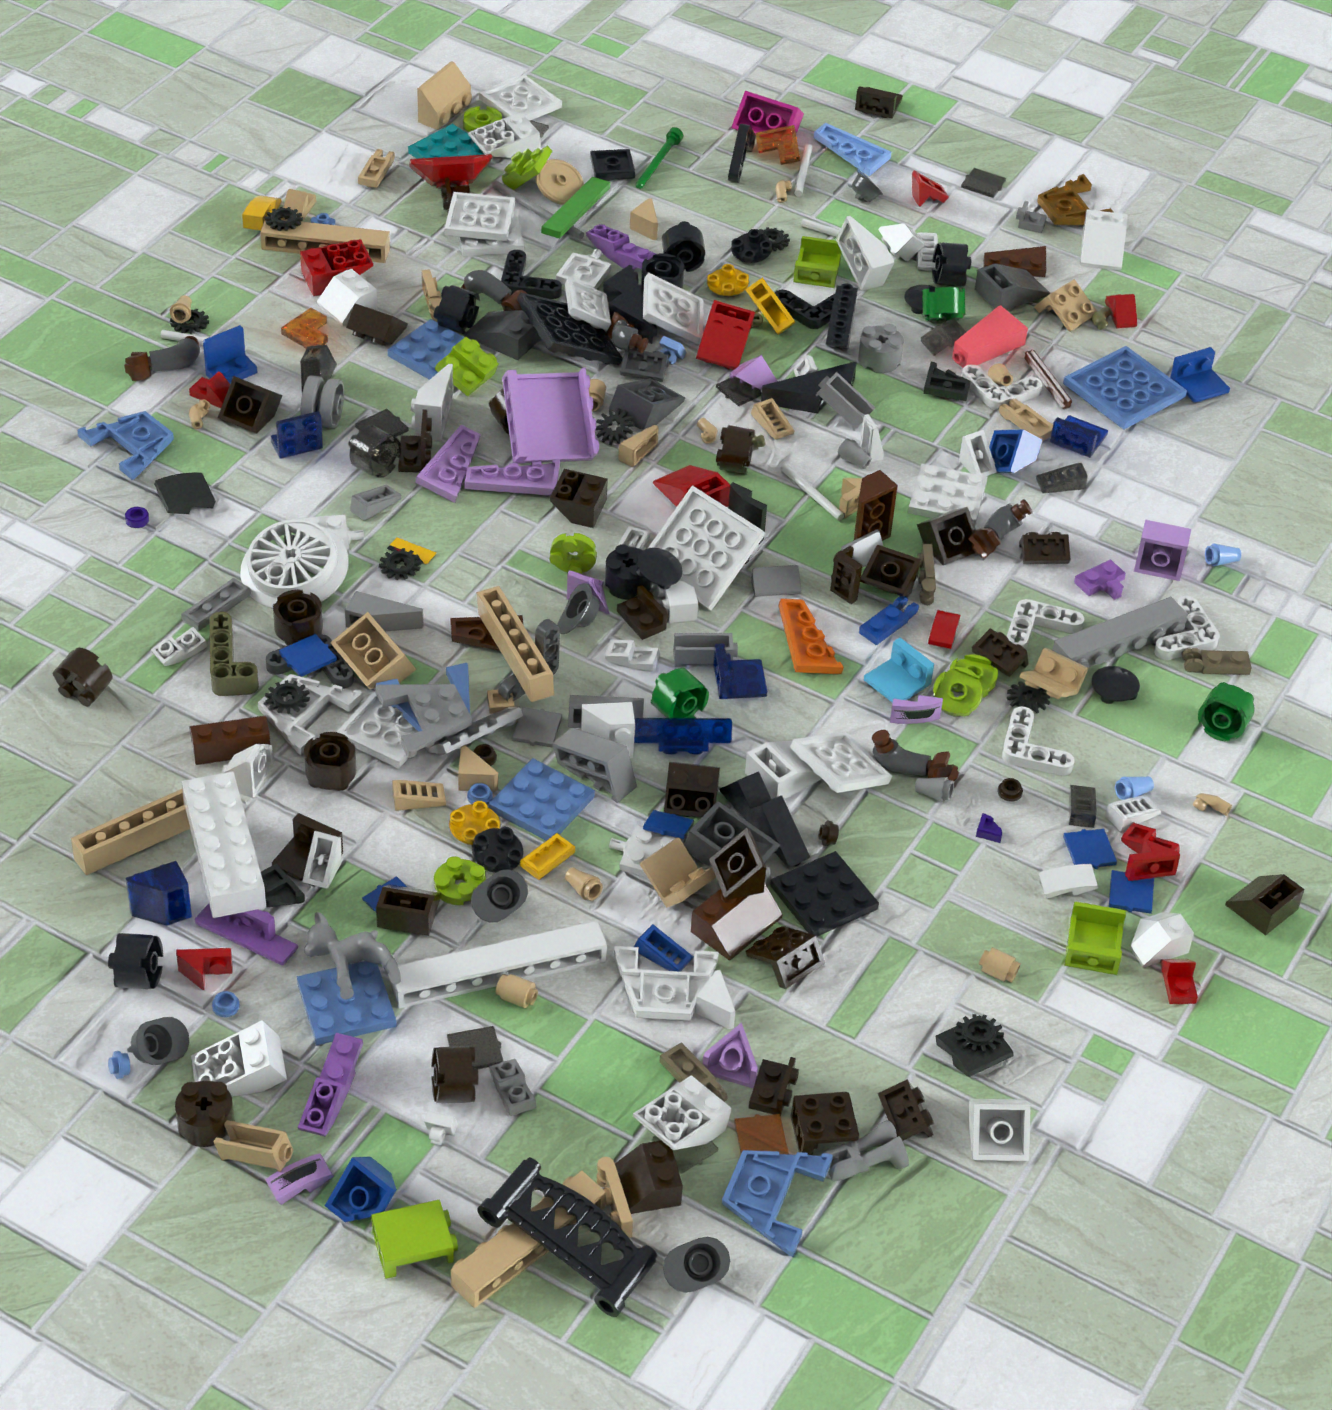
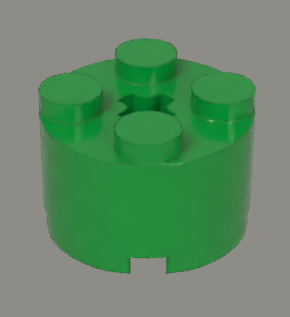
(943, 303)
(679, 694)
(1226, 712)

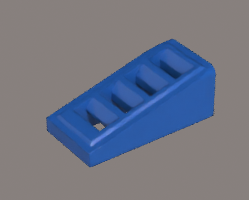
(661, 940)

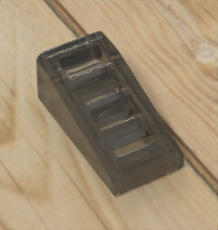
(1070, 478)
(1082, 811)

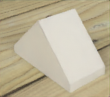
(976, 454)
(323, 860)
(715, 1002)

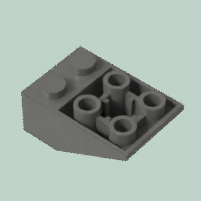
(1008, 286)

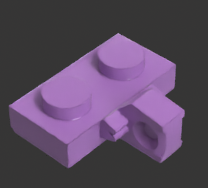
(1102, 578)

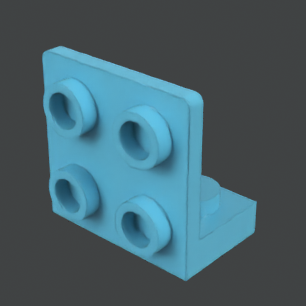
(902, 674)

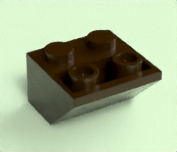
(580, 497)
(691, 789)
(1267, 901)
(407, 909)

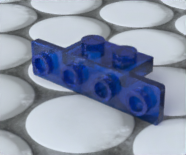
(683, 734)

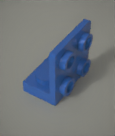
(227, 355)
(1195, 374)

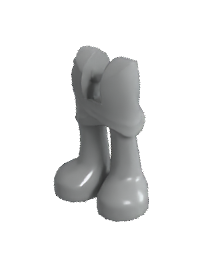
(847, 1156)

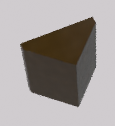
(891, 571)
(739, 867)

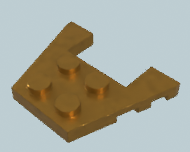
(1064, 204)

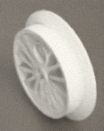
(285, 564)

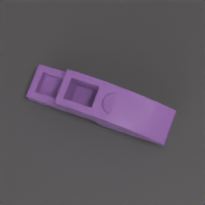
(617, 247)
(332, 1085)

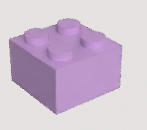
(1162, 550)

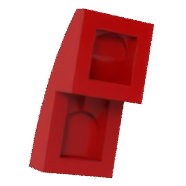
(944, 629)
(1138, 833)

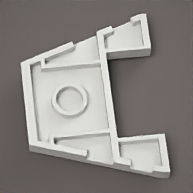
(289, 724)
(664, 993)

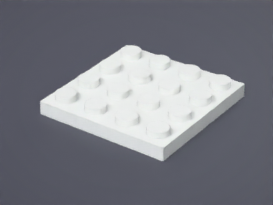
(708, 543)

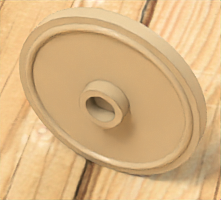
(559, 181)

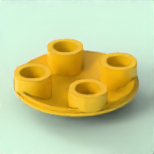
(728, 281)
(471, 820)

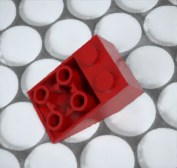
(325, 262)
(725, 335)
(678, 483)

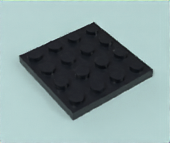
(566, 334)

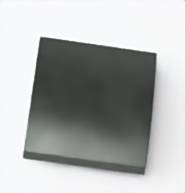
(184, 491)
(743, 504)
(967, 1060)

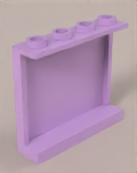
(550, 416)

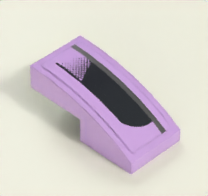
(912, 712)
(300, 1175)

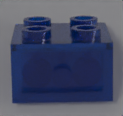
(298, 435)
(1077, 435)
(738, 677)

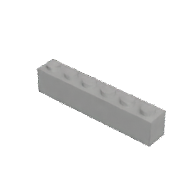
(1123, 633)

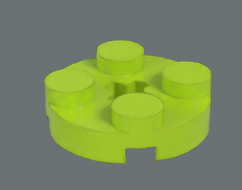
(477, 117)
(578, 543)
(982, 668)
(953, 679)
(458, 869)

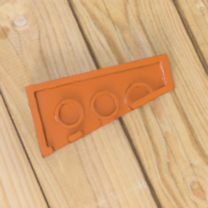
(805, 641)

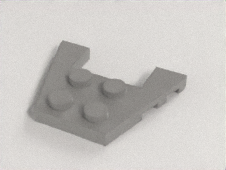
(436, 708)

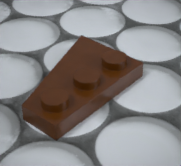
(1029, 259)
(473, 632)

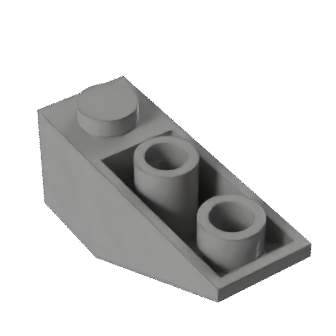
(387, 613)
(576, 702)

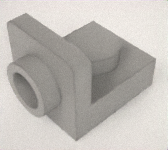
(1030, 220)

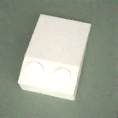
(1103, 239)
(864, 254)
(437, 399)

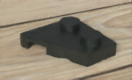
(946, 384)
(280, 888)

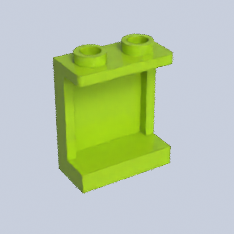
(817, 262)
(1095, 938)
(412, 1235)

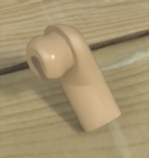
(781, 188)
(197, 412)
(709, 431)
(1213, 801)

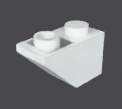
(902, 239)
(679, 602)

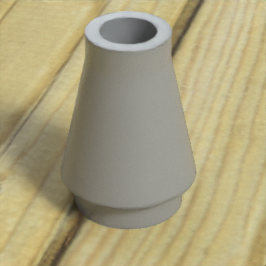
(854, 453)
(937, 788)

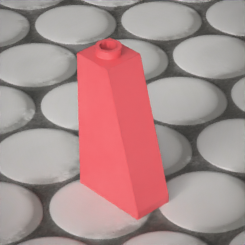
(990, 338)

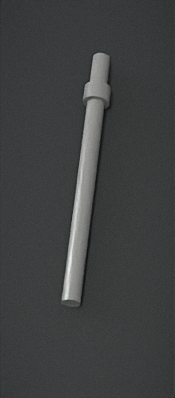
(533, 207)

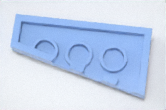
(856, 151)

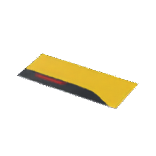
(425, 555)

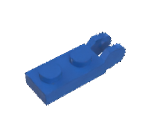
(888, 620)

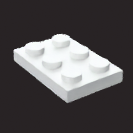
(587, 304)

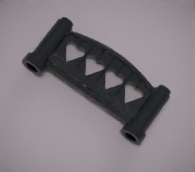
(613, 1279)

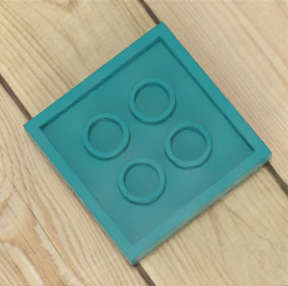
(445, 143)

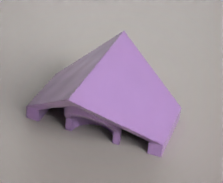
(754, 372)
(575, 579)
(732, 1059)

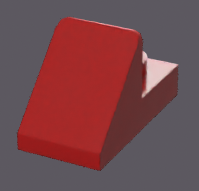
(924, 187)
(1123, 310)
(212, 389)
(1152, 862)
(198, 962)
(1179, 980)

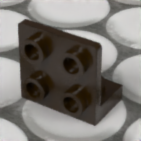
(877, 102)
(415, 448)
(296, 852)
(790, 953)
(823, 1120)

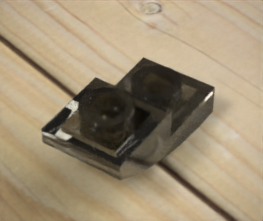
(942, 336)

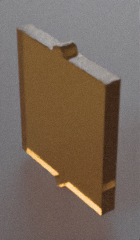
(761, 1133)

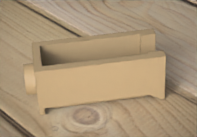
(255, 1145)

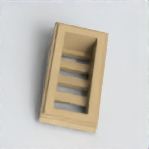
(769, 406)
(638, 446)
(405, 797)

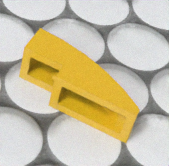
(257, 210)
(770, 306)

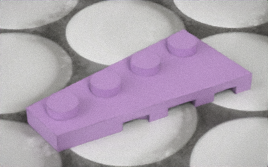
(449, 466)
(527, 479)

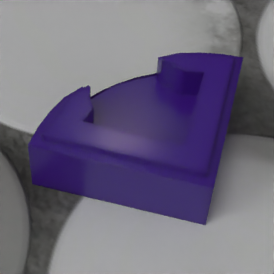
(989, 829)

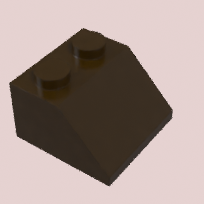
(375, 324)
(249, 405)
(949, 535)
(650, 1177)

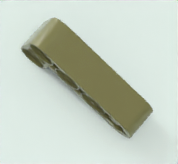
(227, 676)

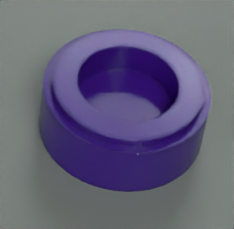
(137, 517)

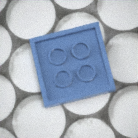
(424, 348)
(541, 800)
(330, 1014)

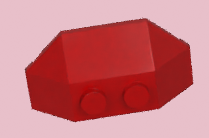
(459, 169)

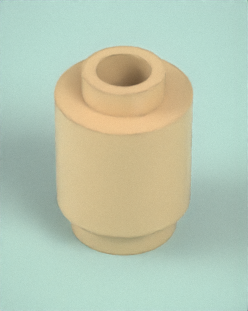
(597, 392)
(999, 965)
(516, 990)

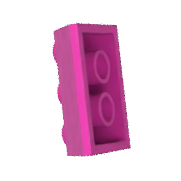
(766, 113)

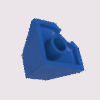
(1013, 449)
(361, 1190)

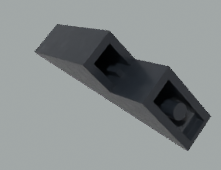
(627, 299)
(842, 316)
(801, 391)
(768, 815)

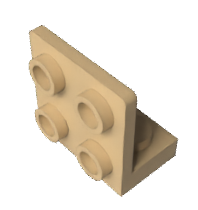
(1069, 304)
(1056, 675)
(675, 873)

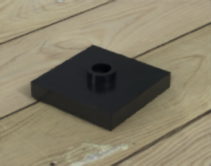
(612, 164)

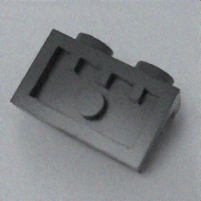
(644, 365)

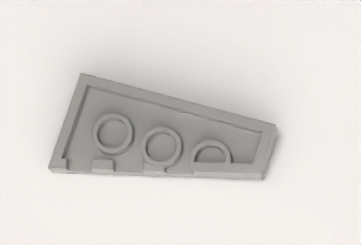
(479, 728)

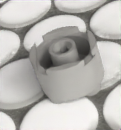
(880, 348)

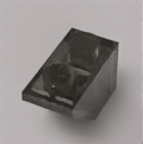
(317, 362)

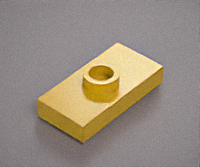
(547, 856)

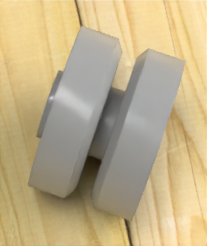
(325, 398)

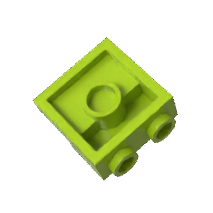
(525, 166)
(470, 365)

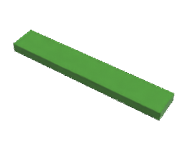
(575, 207)

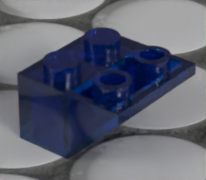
(159, 895)

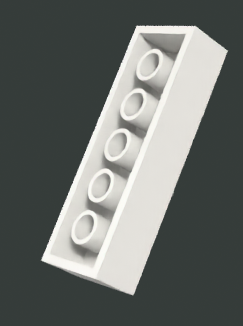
(223, 844)

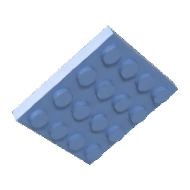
(1125, 387)

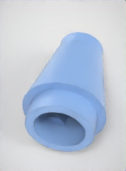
(1221, 554)
(1133, 786)

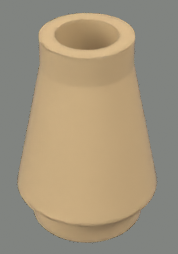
(181, 310)
(1000, 374)
(586, 885)

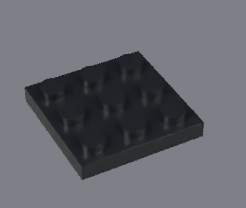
(824, 894)

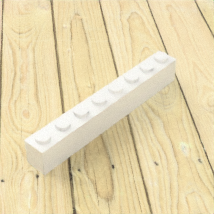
(484, 965)

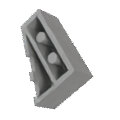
(598, 760)

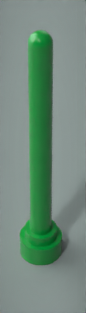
(673, 138)

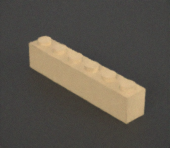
(318, 235)
(515, 644)
(130, 833)
(512, 1249)

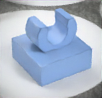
(672, 348)

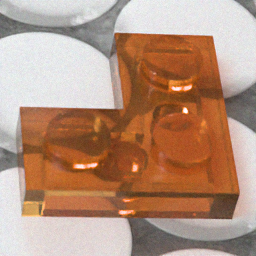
(780, 139)
(305, 329)

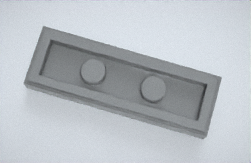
(218, 601)

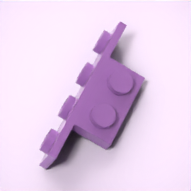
(250, 930)

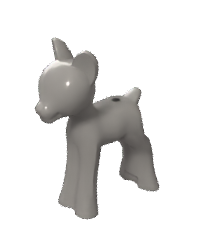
(353, 949)

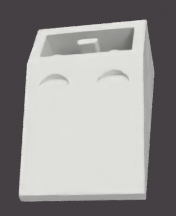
(507, 136)
(780, 768)
(244, 1062)
(685, 1115)

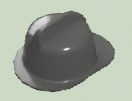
(865, 188)
(580, 609)
(499, 896)
(160, 1041)
(696, 1264)

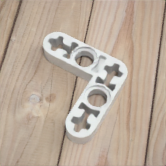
(994, 395)
(1036, 617)
(1170, 646)
(1025, 751)

